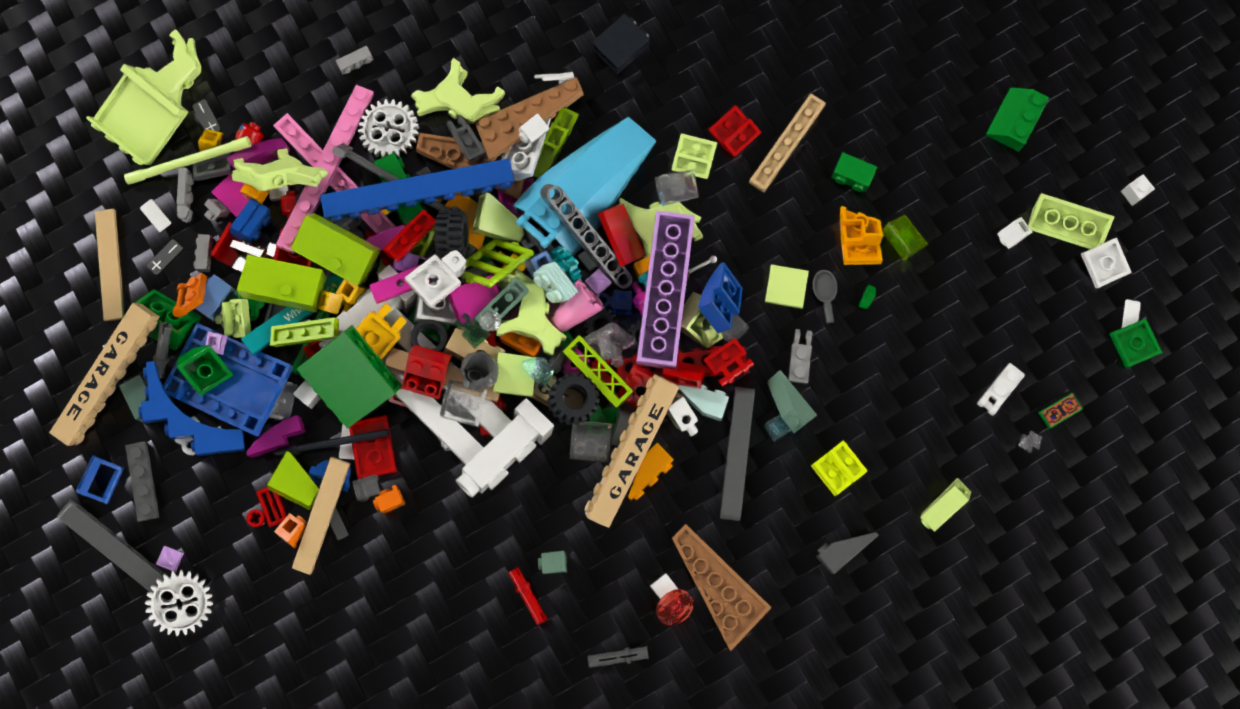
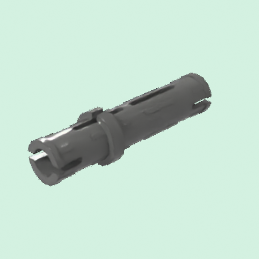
(161, 357)
(595, 660)

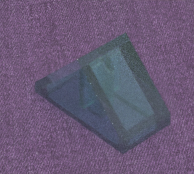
(777, 428)

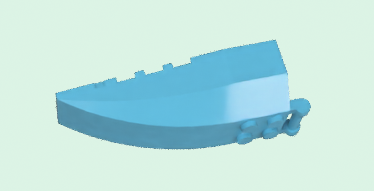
(590, 178)

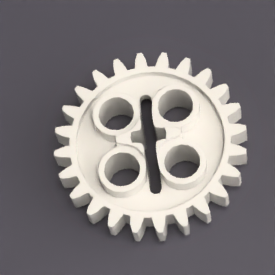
(384, 144)
(175, 585)

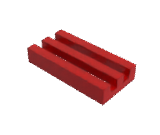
(271, 523)

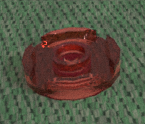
(674, 607)

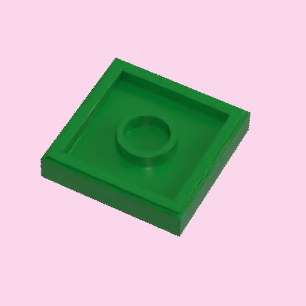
(1135, 343)

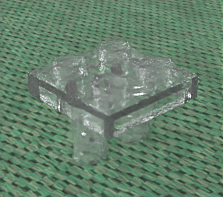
(610, 342)

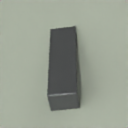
(338, 526)

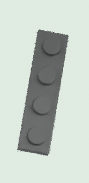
(142, 481)

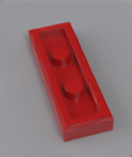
(410, 236)

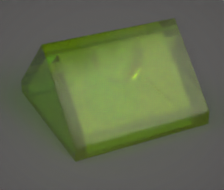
(904, 237)

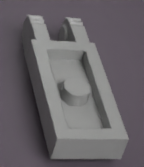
(184, 195)
(800, 359)

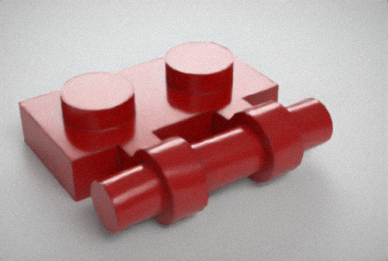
(726, 356)

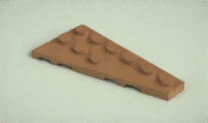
(501, 128)
(447, 152)
(728, 597)

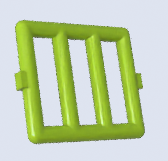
(499, 272)

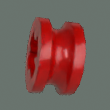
(250, 517)

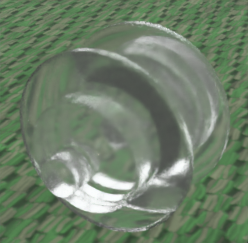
(490, 321)
(1032, 440)

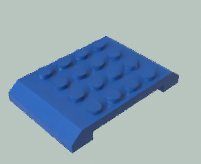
(242, 399)

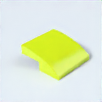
(839, 468)

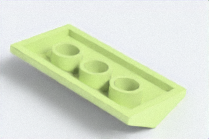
(1069, 221)

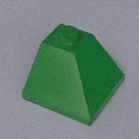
(203, 368)

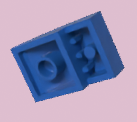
(721, 299)

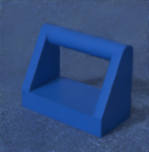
(89, 475)

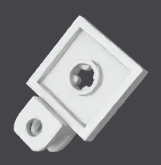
(445, 271)

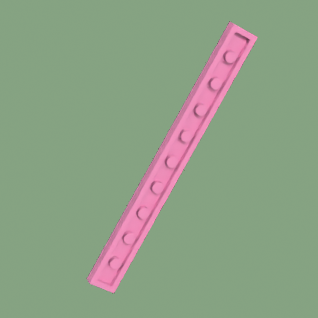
(342, 133)
(311, 152)

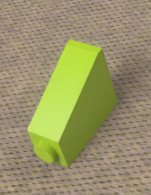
(293, 483)

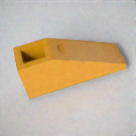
(654, 463)

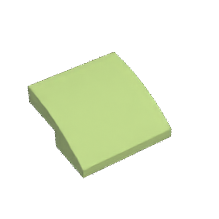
(695, 155)

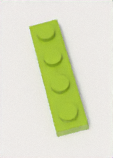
(304, 332)

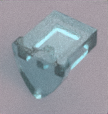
(538, 370)

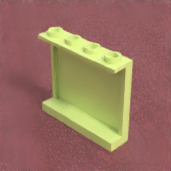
(138, 116)

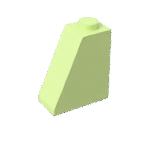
(496, 220)
(945, 505)

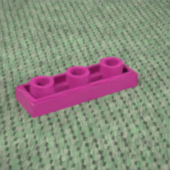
(390, 288)

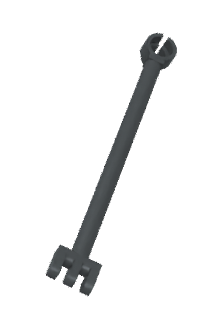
(344, 150)

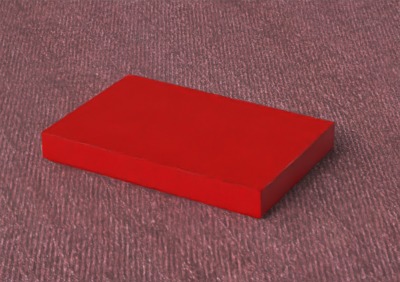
(621, 234)
(373, 455)

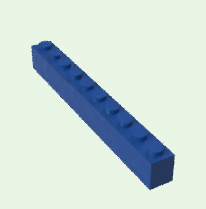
(418, 189)

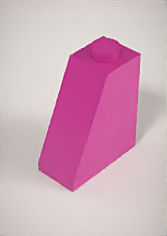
(471, 299)

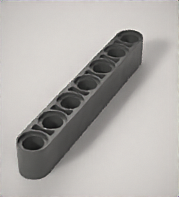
(579, 232)
(737, 454)
(111, 545)

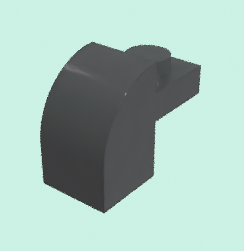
(621, 424)

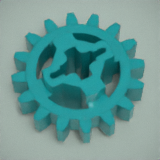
(566, 262)

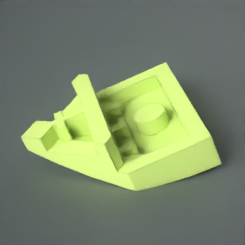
(235, 318)

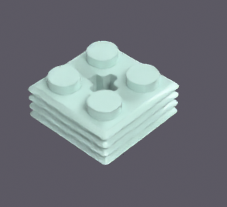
(554, 282)

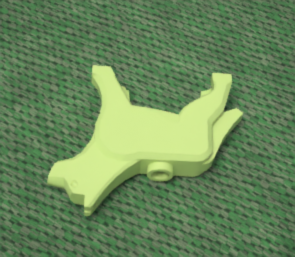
(178, 73)
(452, 97)
(277, 174)
(644, 220)
(531, 316)

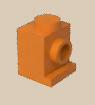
(389, 500)
(291, 529)

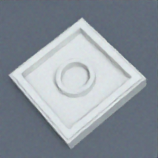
(1106, 263)

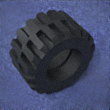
(451, 233)
(587, 391)

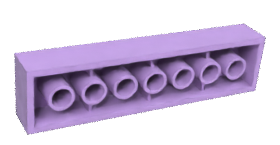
(665, 290)

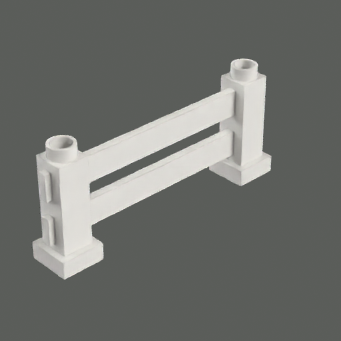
(511, 440)

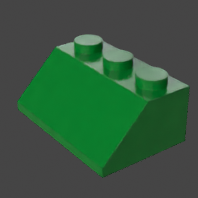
(1017, 117)
(163, 307)

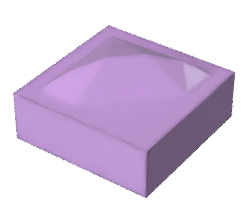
(598, 282)
(216, 341)
(169, 558)

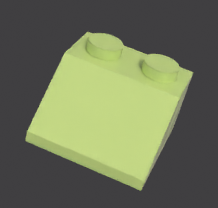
(693, 319)

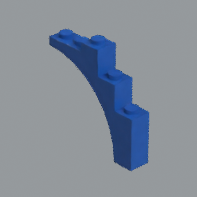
(160, 408)

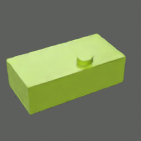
(335, 249)
(281, 283)

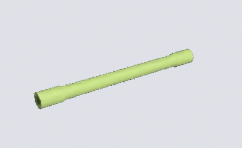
(142, 174)

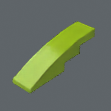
(555, 140)

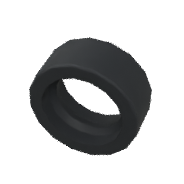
(429, 324)

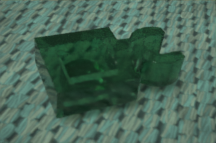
(473, 332)

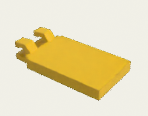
(378, 332)

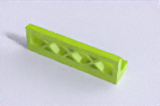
(596, 378)

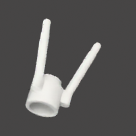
(563, 77)

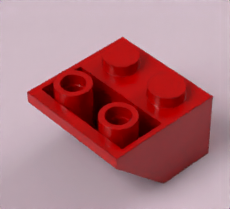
(426, 371)

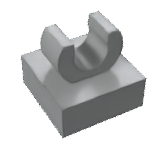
(216, 209)

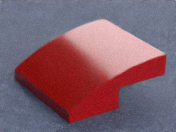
(734, 131)

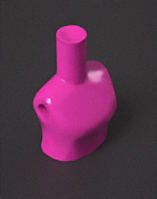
(639, 299)

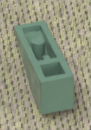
(506, 299)
(790, 403)

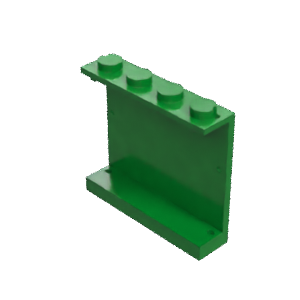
(349, 377)

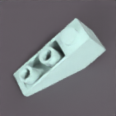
(705, 401)

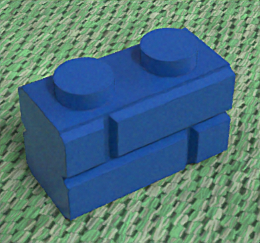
(250, 222)

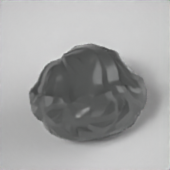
(479, 370)

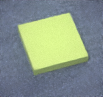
(786, 286)
(512, 376)

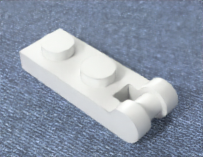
(1001, 388)

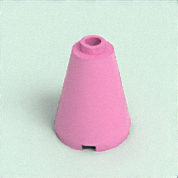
(576, 309)

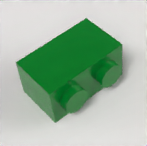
(854, 172)

